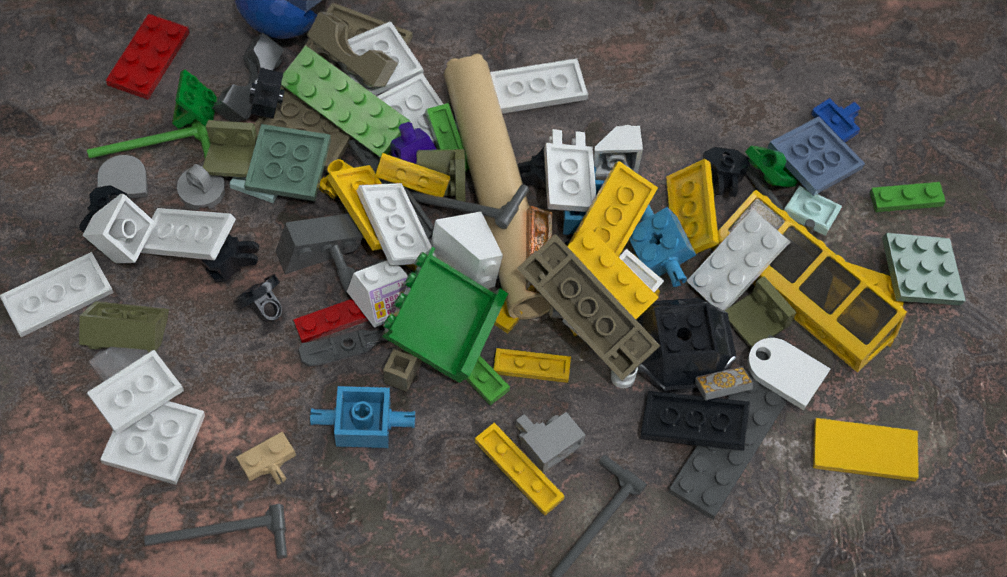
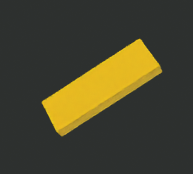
(412, 175)
(532, 365)

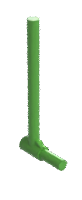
(197, 130)

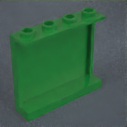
(443, 317)

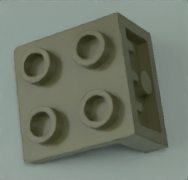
(230, 148)
(447, 162)
(760, 313)

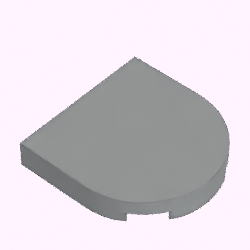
(124, 174)

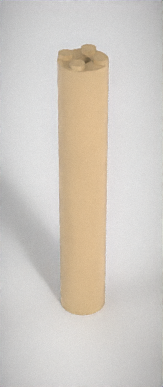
(493, 173)

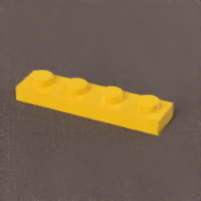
(519, 469)

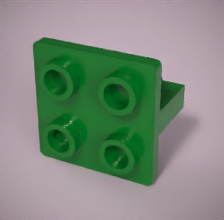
(193, 101)

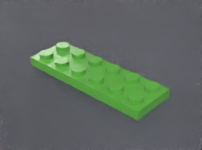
(343, 101)

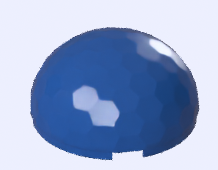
(276, 17)

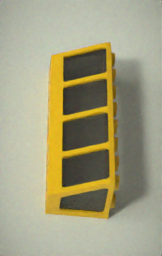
(824, 290)

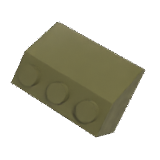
(122, 326)

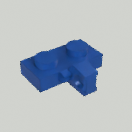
(838, 118)

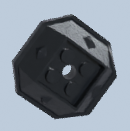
(679, 362)

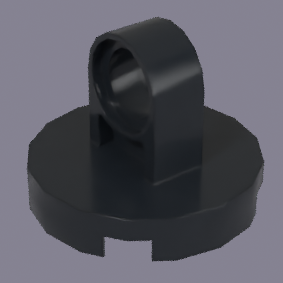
(258, 296)

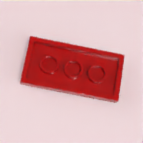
(148, 56)

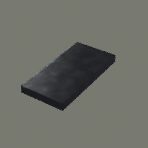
(695, 420)

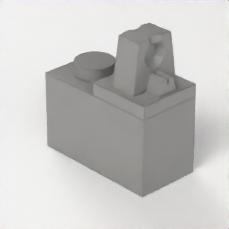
(550, 442)

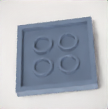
(817, 155)

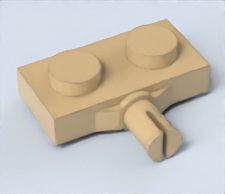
(267, 458)

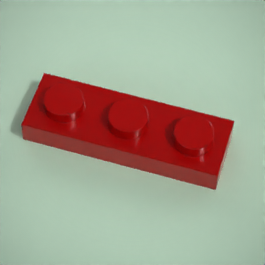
(329, 321)

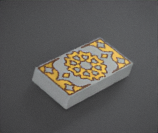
(724, 383)

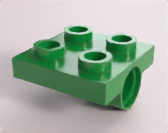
(772, 165)

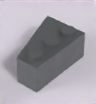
(308, 241)

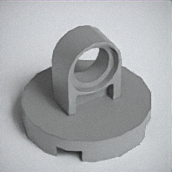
(200, 189)

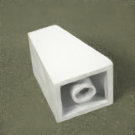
(468, 247)

